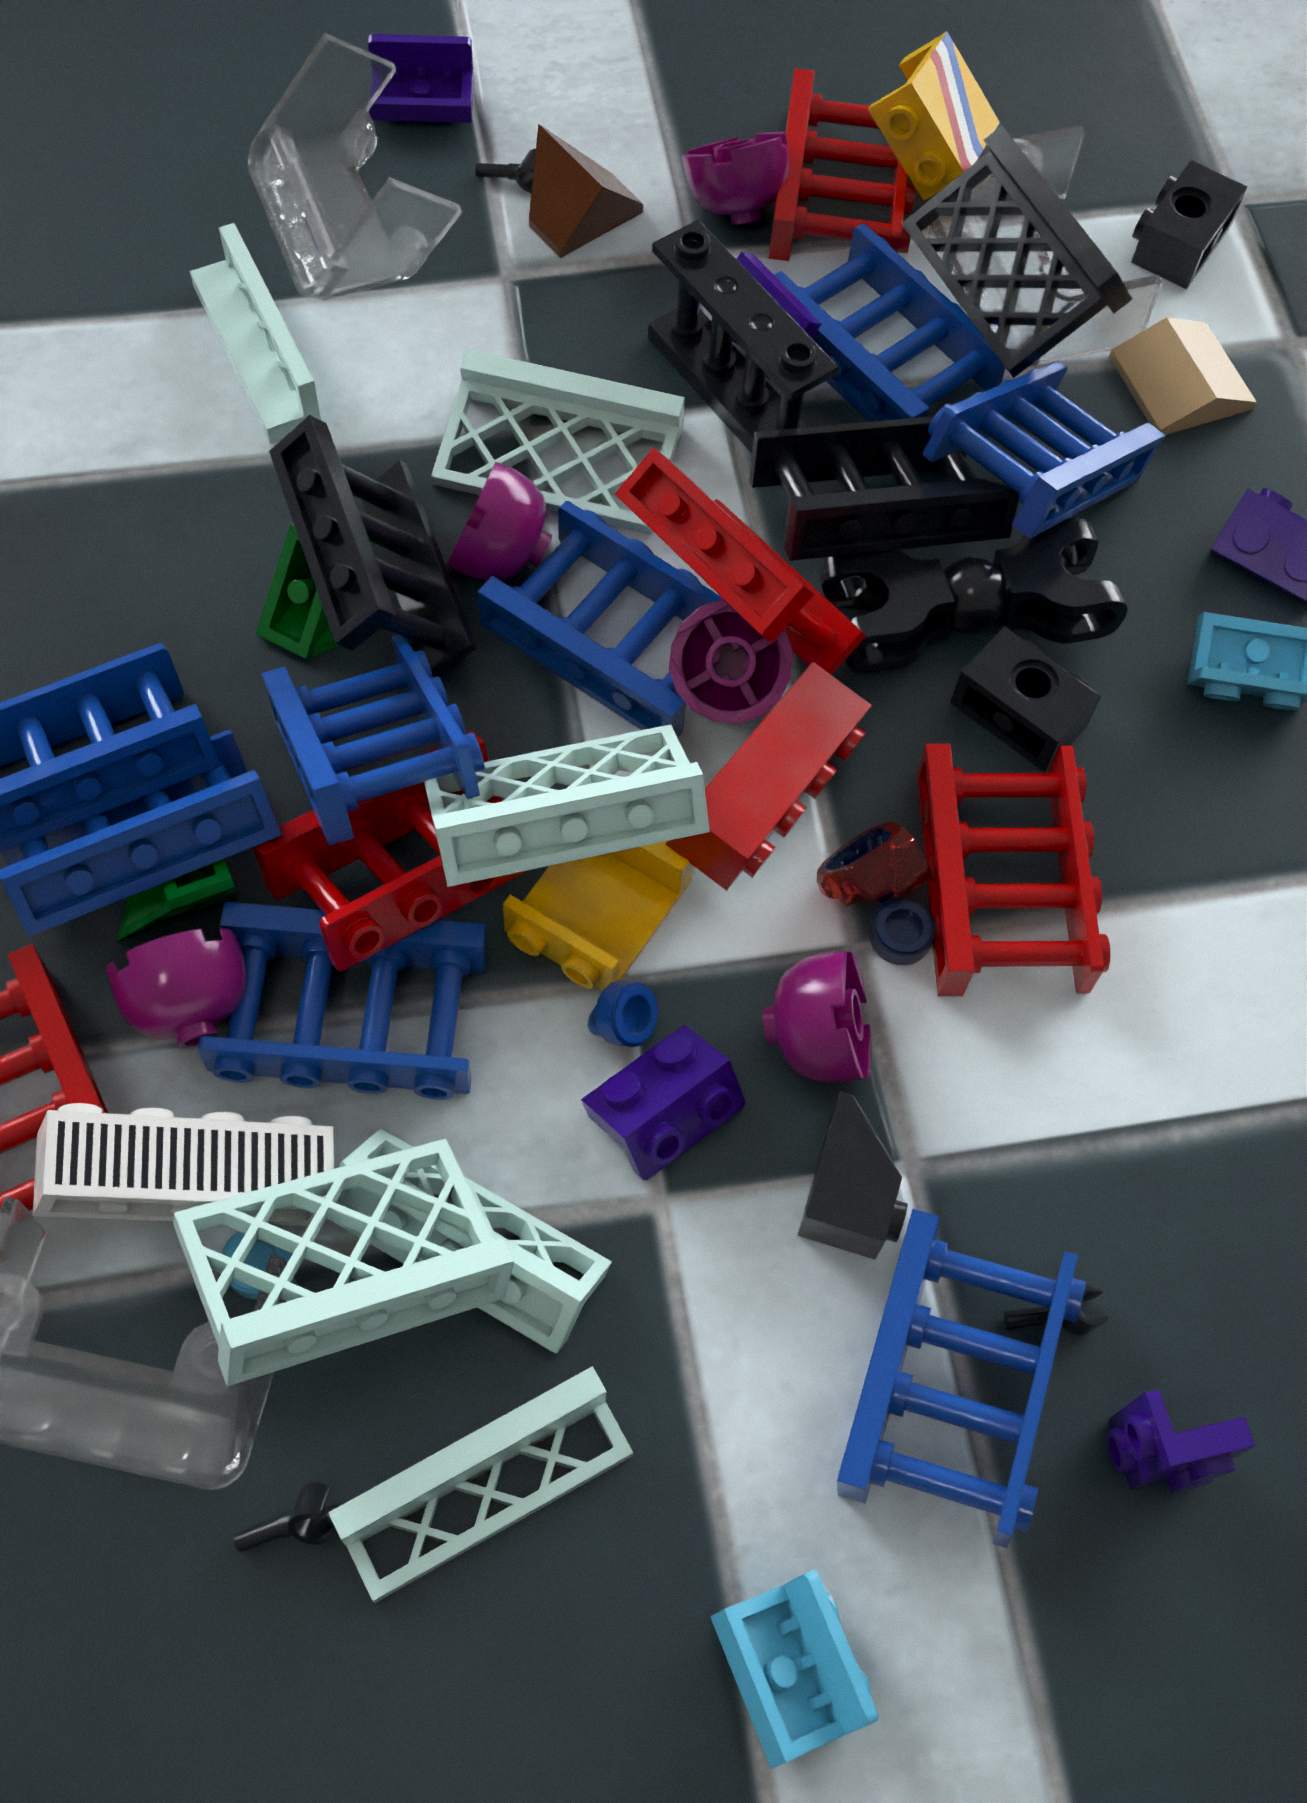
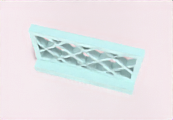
(560, 397)
(587, 819)
(353, 1311)

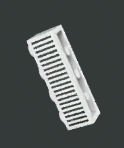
(166, 1164)

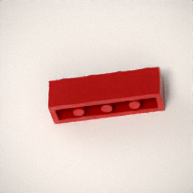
(771, 773)

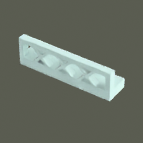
(256, 339)
(539, 1297)
(465, 1461)

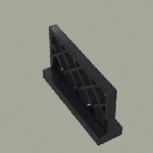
(1058, 233)

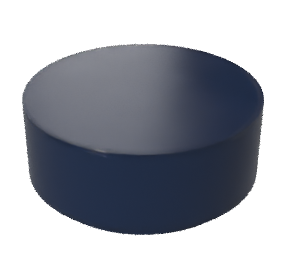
(902, 931)

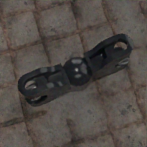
(1023, 587)

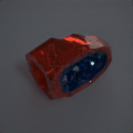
(874, 866)

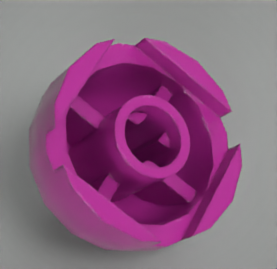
(738, 174)
(502, 528)
(727, 666)
(180, 985)
(821, 1019)

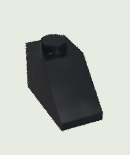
(853, 1187)

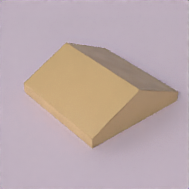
(1181, 375)

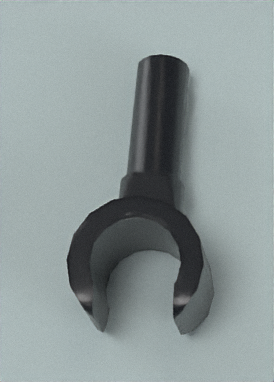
(520, 172)
(1039, 1315)
(306, 1522)

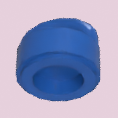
(624, 1014)

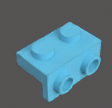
(1250, 658)
(795, 1668)

